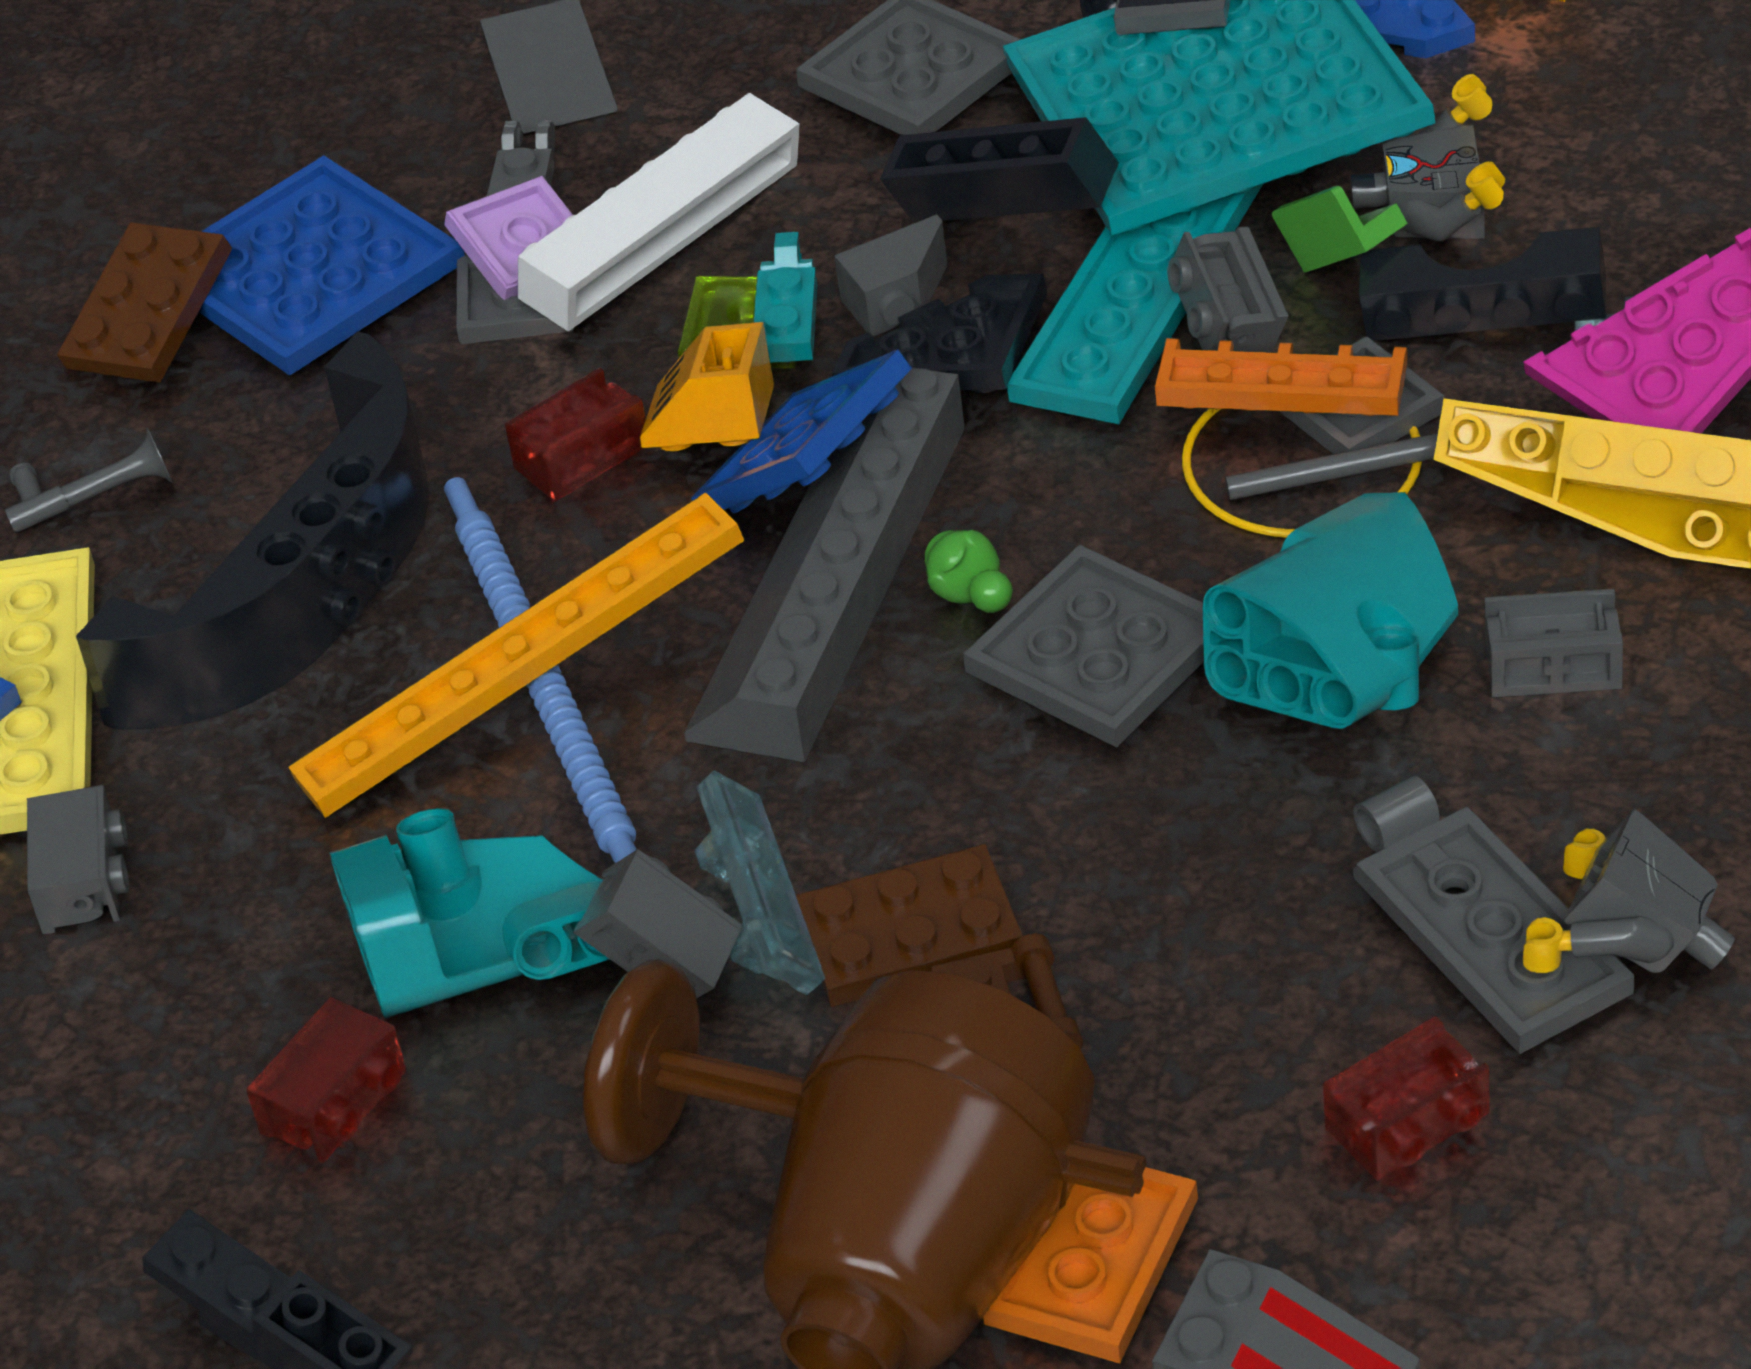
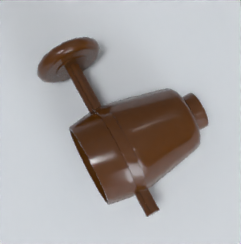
(914, 1157)

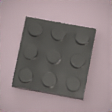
(909, 65)
(1093, 645)

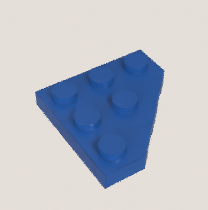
(1420, 25)

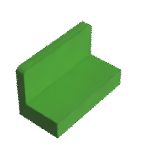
(1328, 230)

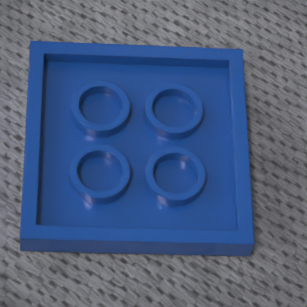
(805, 433)

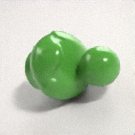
(967, 570)

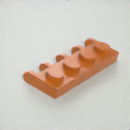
(1281, 380)

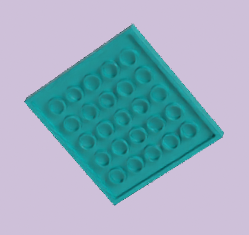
(1224, 104)

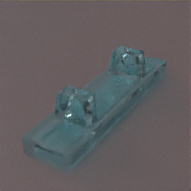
(747, 855)

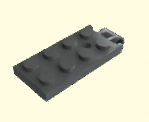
(1483, 931)

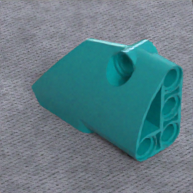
(1333, 616)
(461, 911)

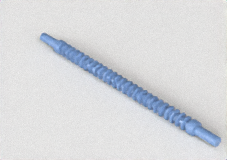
(549, 691)

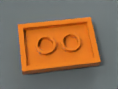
(1097, 1267)

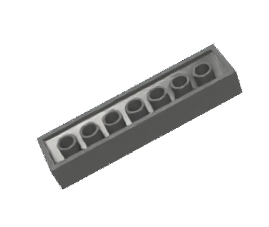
(830, 576)

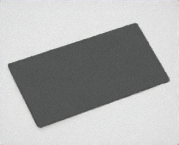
(548, 65)

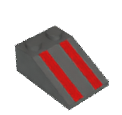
(1264, 1319)

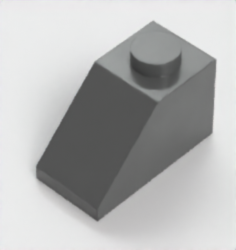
(892, 274)

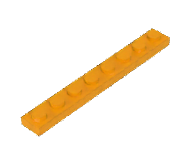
(515, 654)

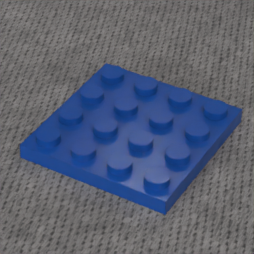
(320, 264)

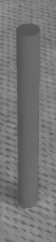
(1331, 467)

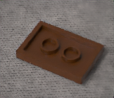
(144, 302)
(907, 920)

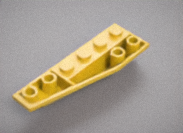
(1640, 482)

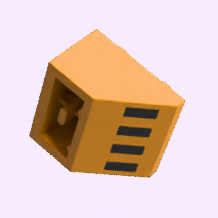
(713, 391)

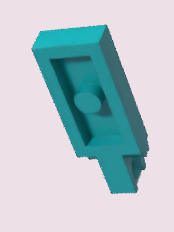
(787, 301)

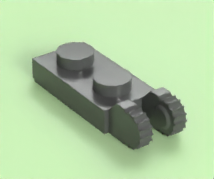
(520, 164)

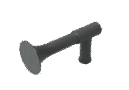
(40, 505)

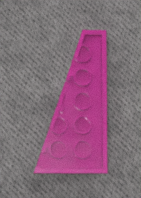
(1668, 354)

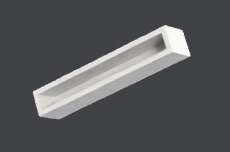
(657, 211)

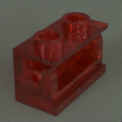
(576, 434)
(327, 1079)
(1406, 1099)

